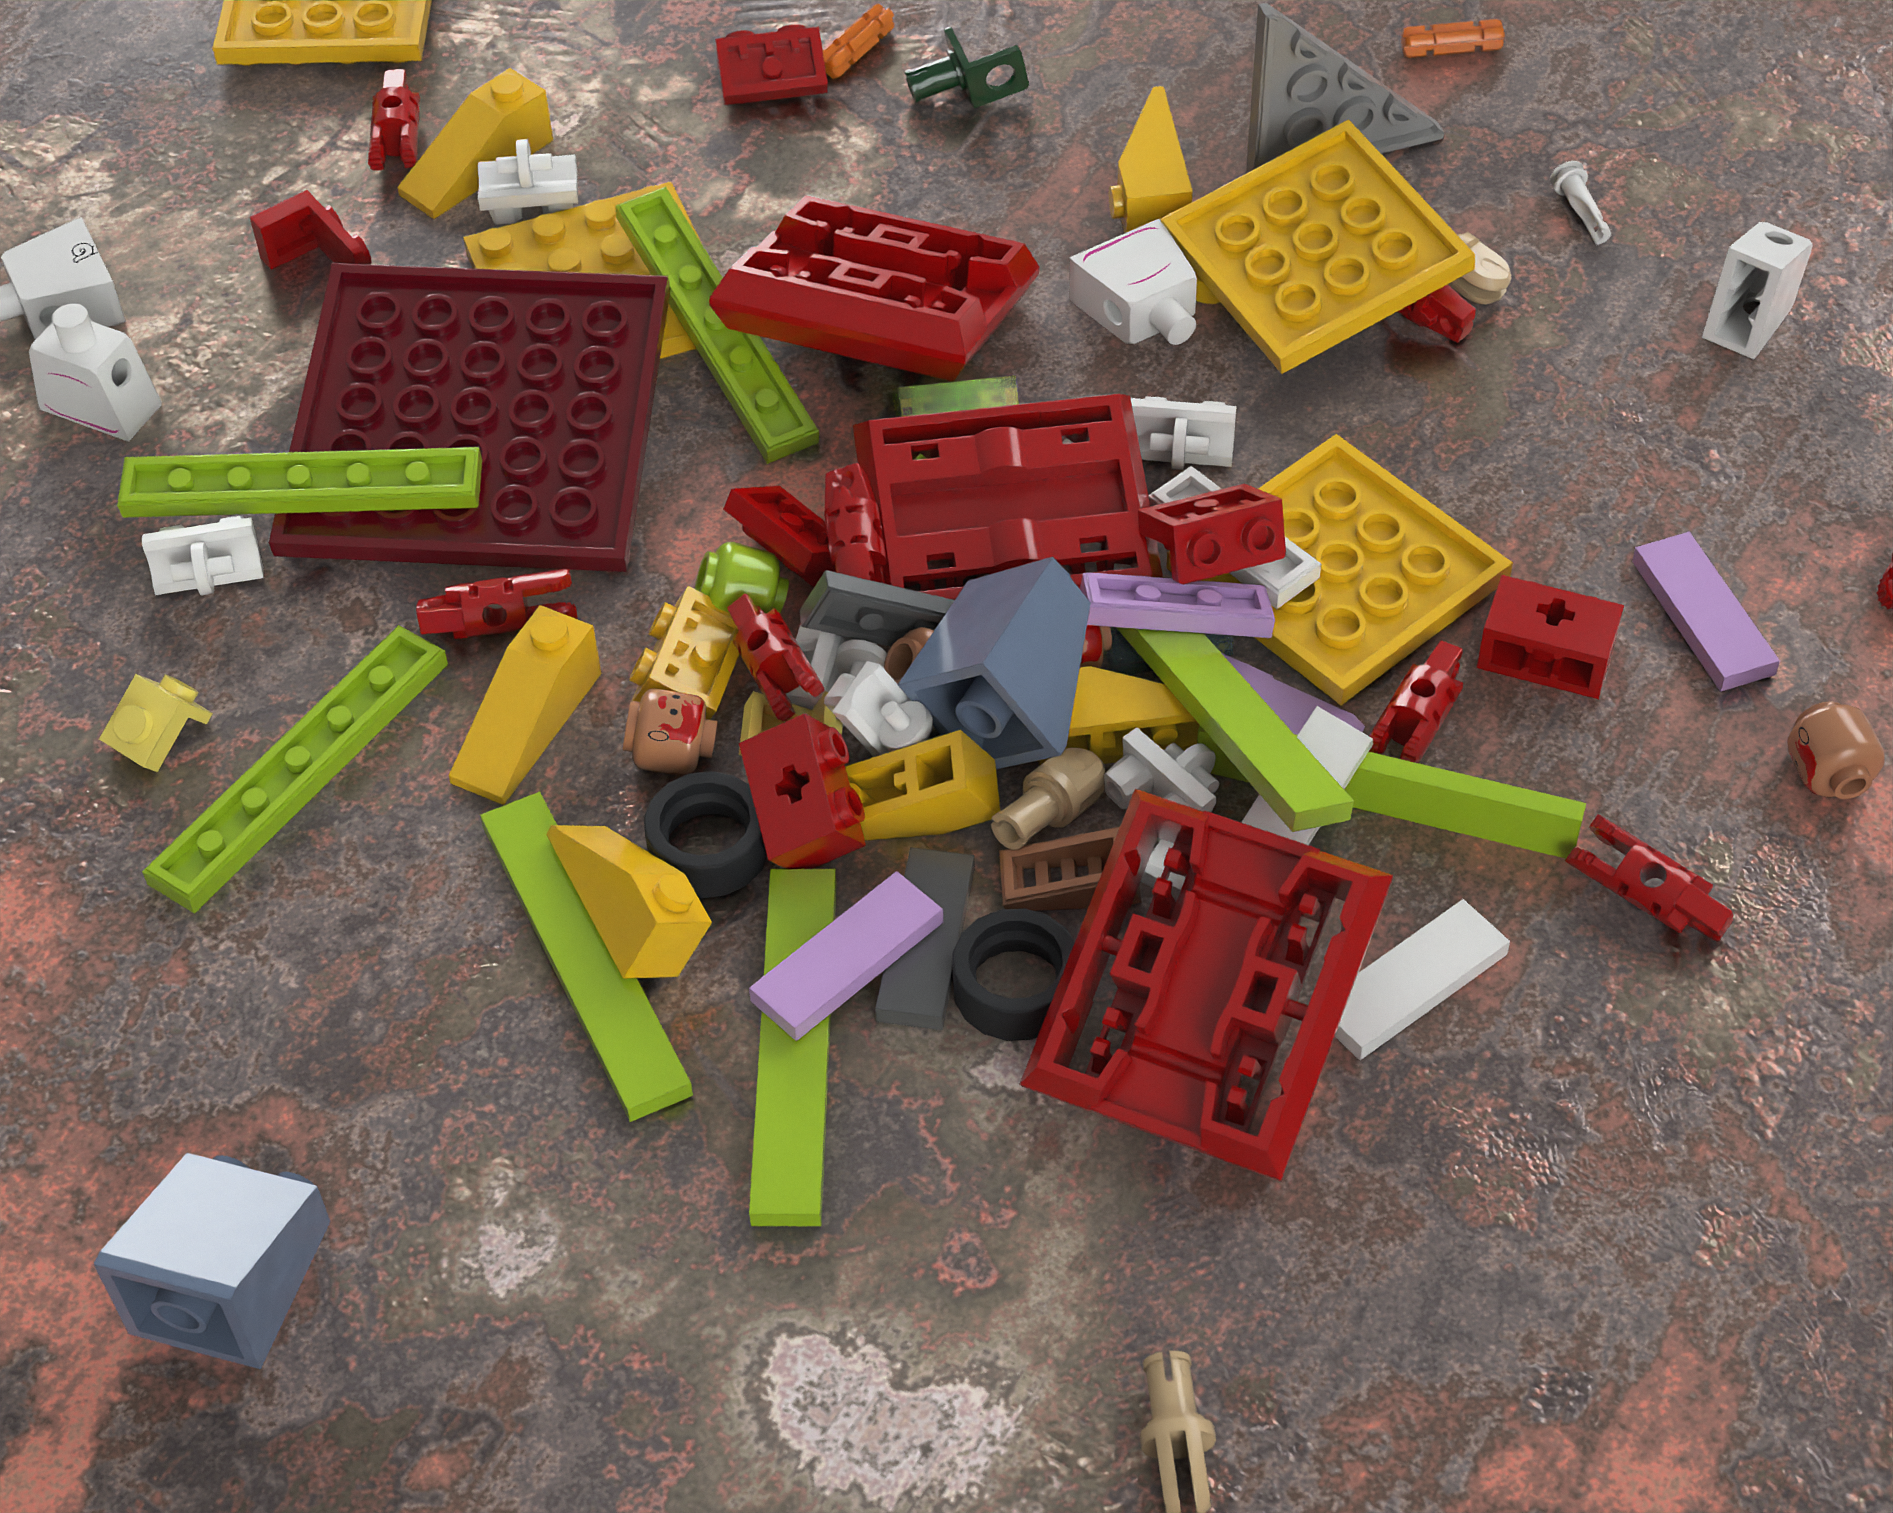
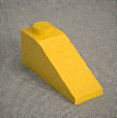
(479, 131)
(1150, 169)
(527, 703)
(1114, 704)
(926, 788)
(634, 899)

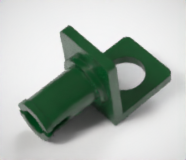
(969, 76)

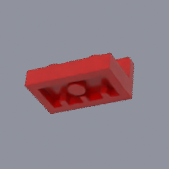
(771, 64)
(783, 528)
(1217, 531)

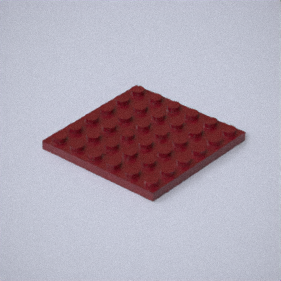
(518, 362)

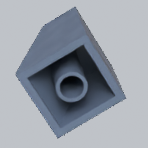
(1006, 662)
(214, 1257)

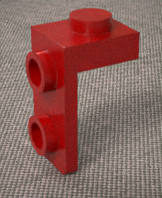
(301, 226)

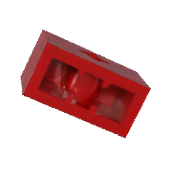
(1549, 636)
(803, 793)

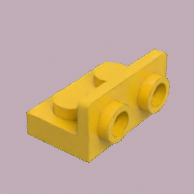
(691, 651)

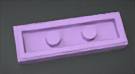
(1170, 606)
(1705, 611)
(846, 955)

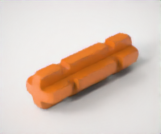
(1452, 38)
(857, 40)

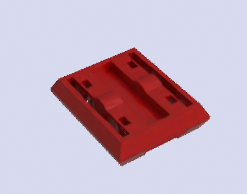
(876, 287)
(1008, 490)
(1208, 983)

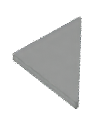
(1309, 88)

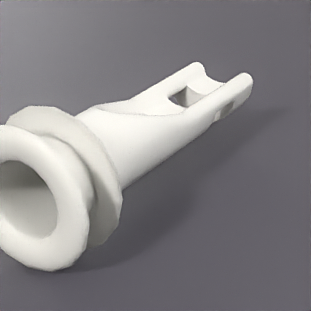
(1570, 180)

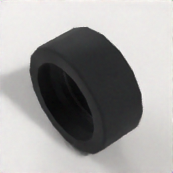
(705, 795)
(1007, 932)

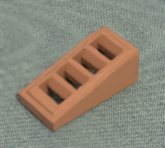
(1068, 853)

